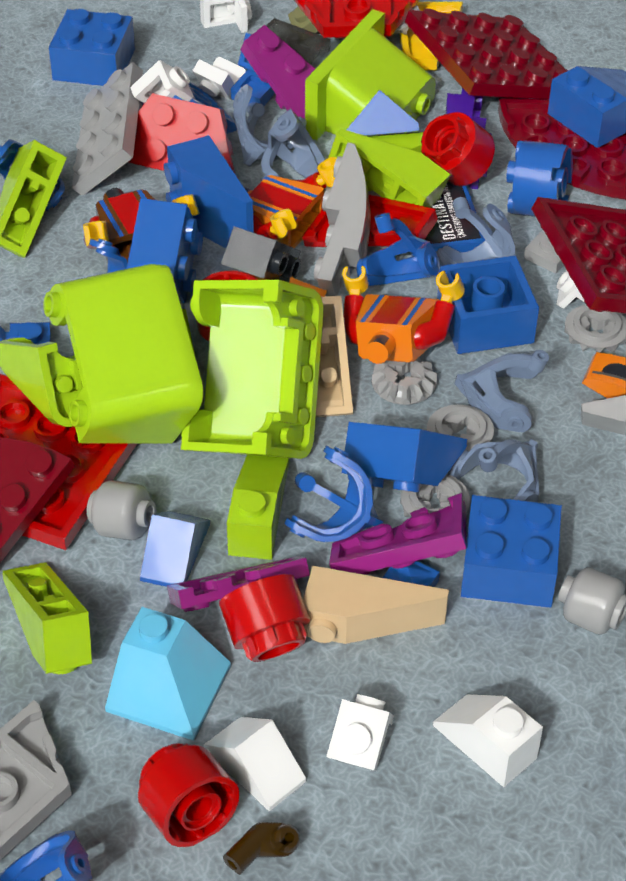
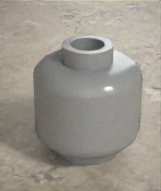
(120, 510)
(593, 600)

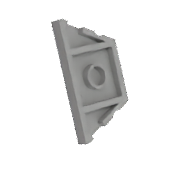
(30, 776)

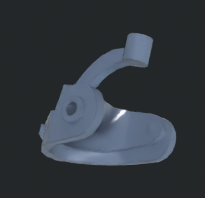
(251, 147)
(305, 155)
(495, 245)
(502, 412)
(509, 452)

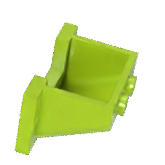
(354, 75)

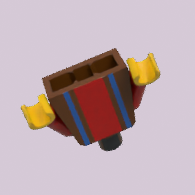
(117, 218)

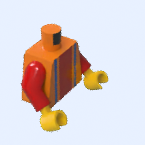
(288, 207)
(397, 325)

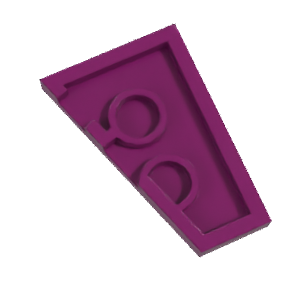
(280, 67)
(417, 538)
(199, 592)

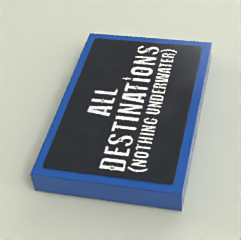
(449, 229)

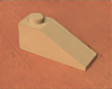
(334, 385)
(363, 607)

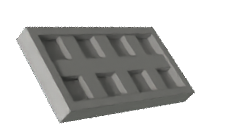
(107, 129)

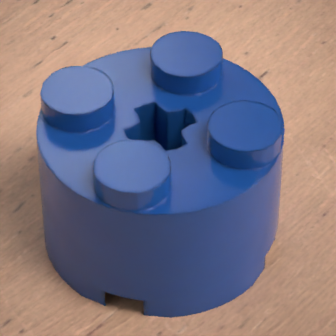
(538, 171)

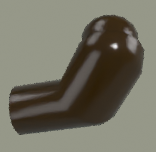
(262, 840)

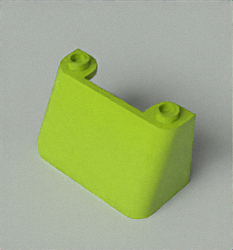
(129, 355)
(257, 368)
(45, 375)

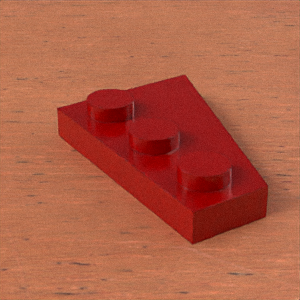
(416, 217)

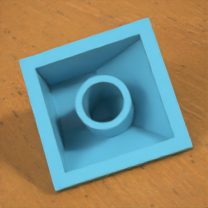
(166, 675)

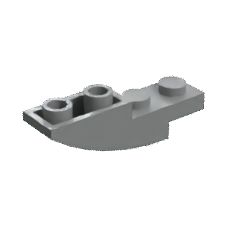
(349, 221)

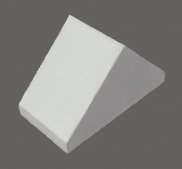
(258, 759)

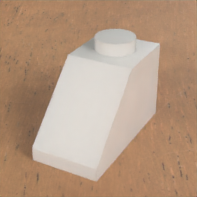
(492, 734)

